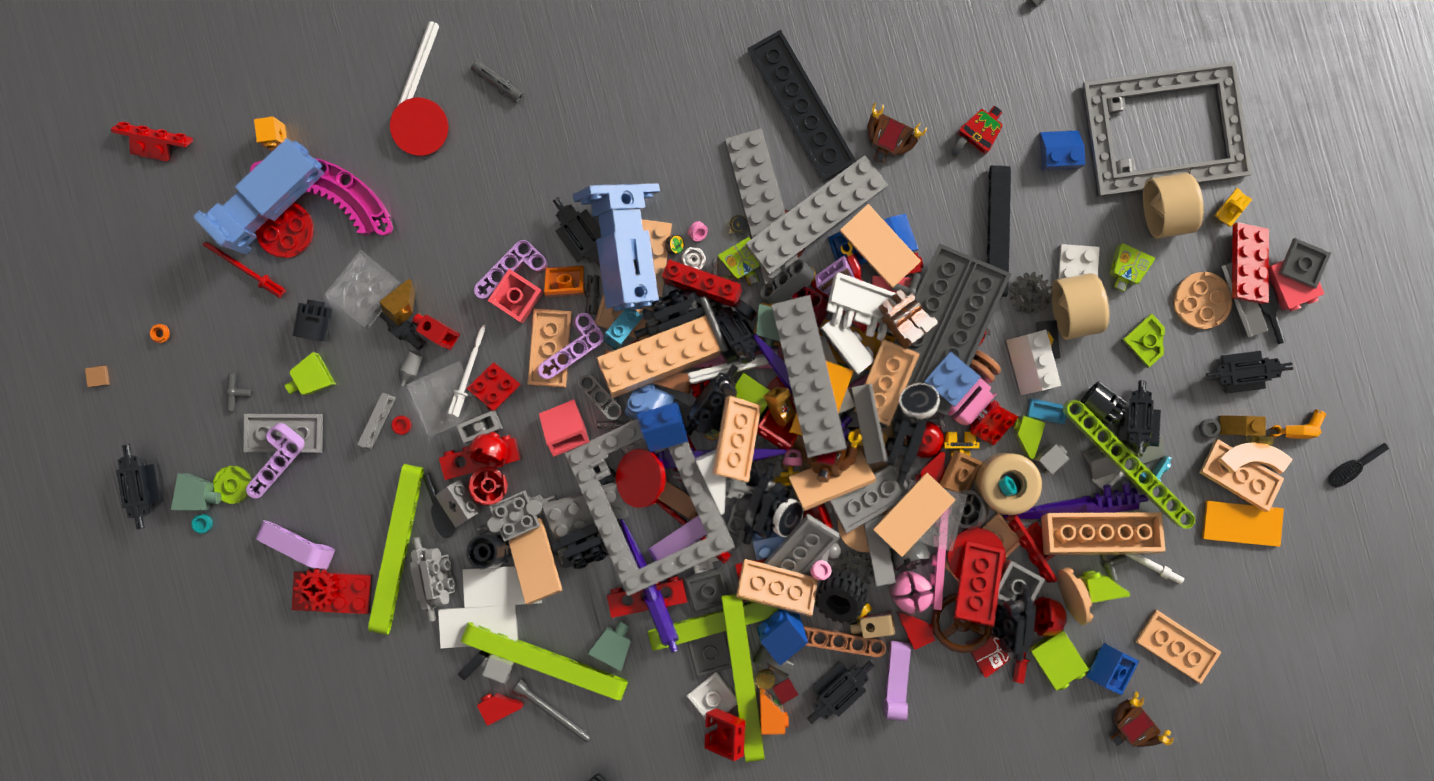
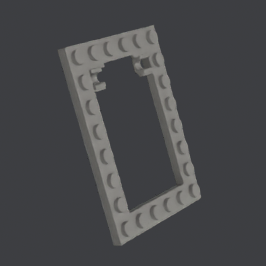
(1099, 105)
(592, 454)

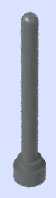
(522, 690)

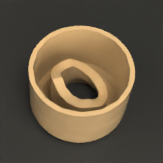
(1172, 205)
(1080, 306)
(988, 479)

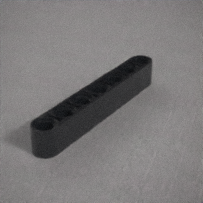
(999, 218)

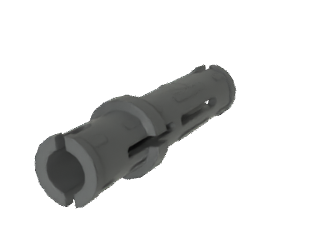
(514, 94)

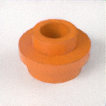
(154, 333)

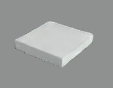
(712, 694)

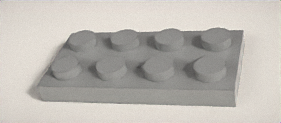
(305, 425)
(871, 500)
(574, 514)
(803, 546)

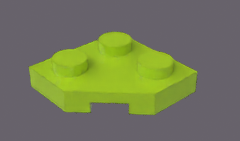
(1147, 340)

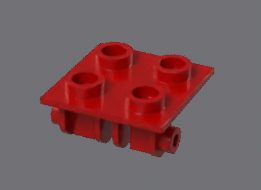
(493, 387)
(993, 424)

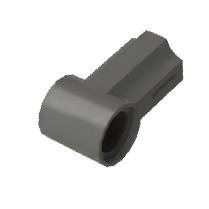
(766, 661)

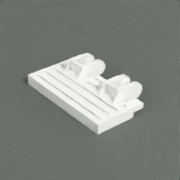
(858, 297)

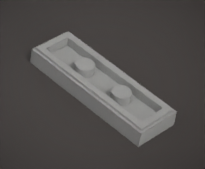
(376, 421)

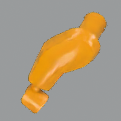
(1307, 431)

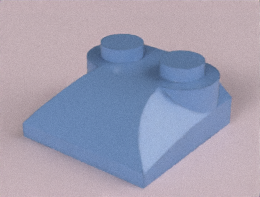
(646, 399)

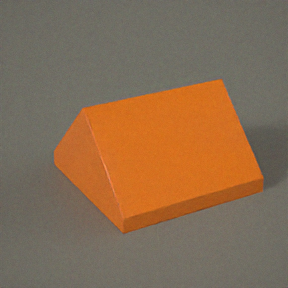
(564, 281)

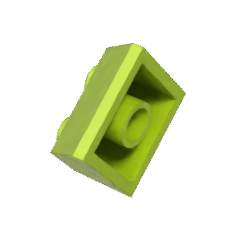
(1101, 587)

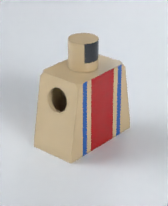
(882, 621)

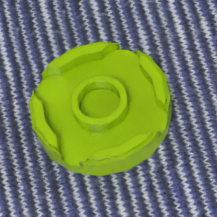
(232, 484)

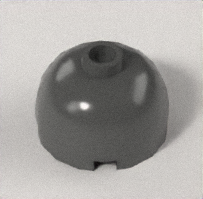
(974, 511)
(914, 556)

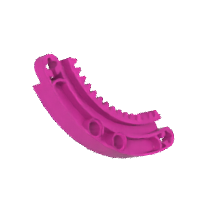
(355, 199)

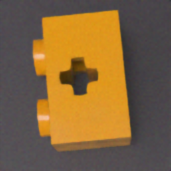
(270, 132)

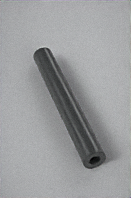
(713, 324)

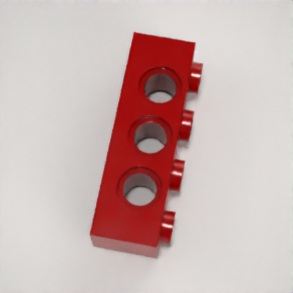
(703, 283)
(452, 470)
(619, 608)

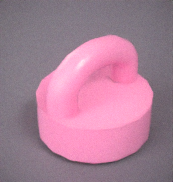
(697, 231)
(791, 461)
(820, 570)

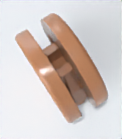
(985, 366)

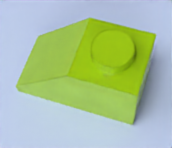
(1028, 434)

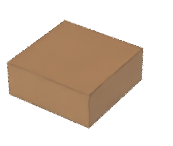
(97, 376)

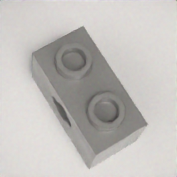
(480, 425)
(1050, 458)
(457, 503)
(497, 668)

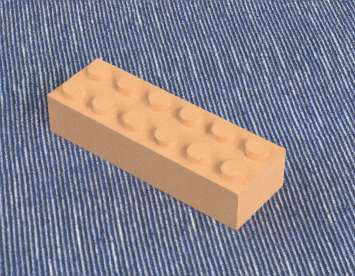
(658, 356)
(1102, 533)

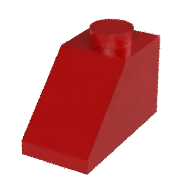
(933, 467)
(916, 629)
(497, 707)

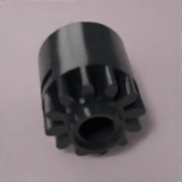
(312, 320)
(1104, 404)
(487, 551)

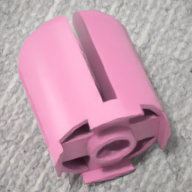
(972, 403)
(920, 598)

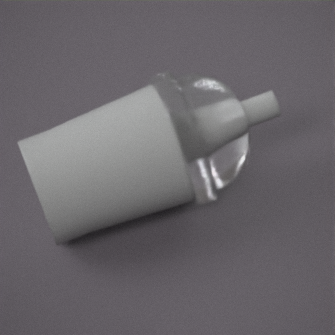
(410, 367)

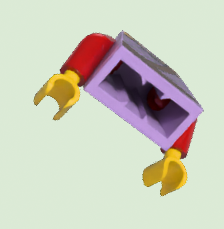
(848, 266)

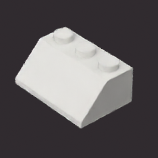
(848, 346)
(1033, 362)

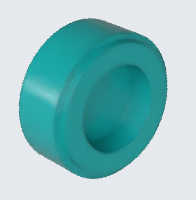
(1007, 486)
(201, 523)

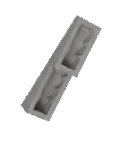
(879, 554)

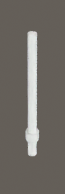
(1163, 571)

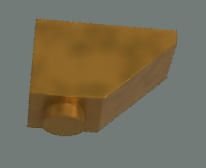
(399, 303)
(1242, 425)

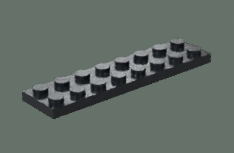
(801, 105)

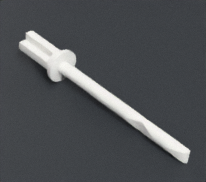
(459, 395)

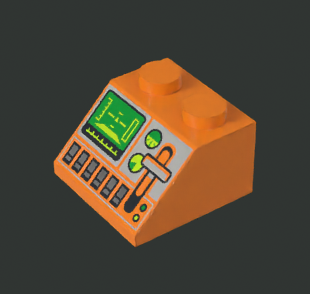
(772, 715)

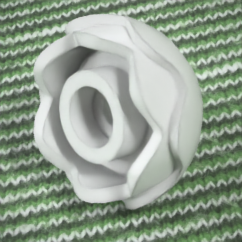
(695, 253)

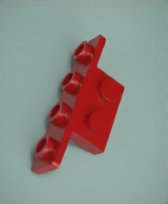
(151, 142)
(1031, 540)

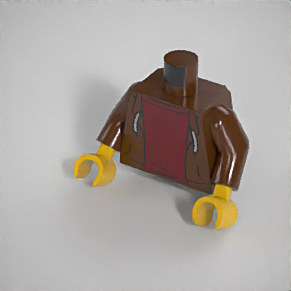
(890, 136)
(834, 462)
(1136, 725)

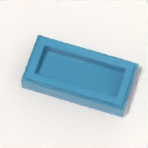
(1046, 411)

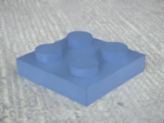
(952, 379)

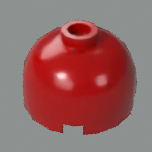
(931, 442)
(488, 448)
(487, 486)
(1049, 617)

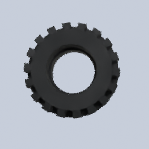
(841, 608)

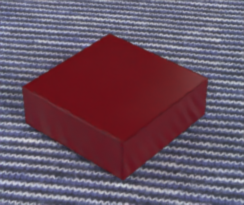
(785, 690)

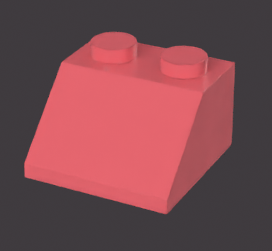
(516, 296)

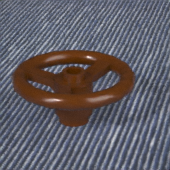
(961, 627)

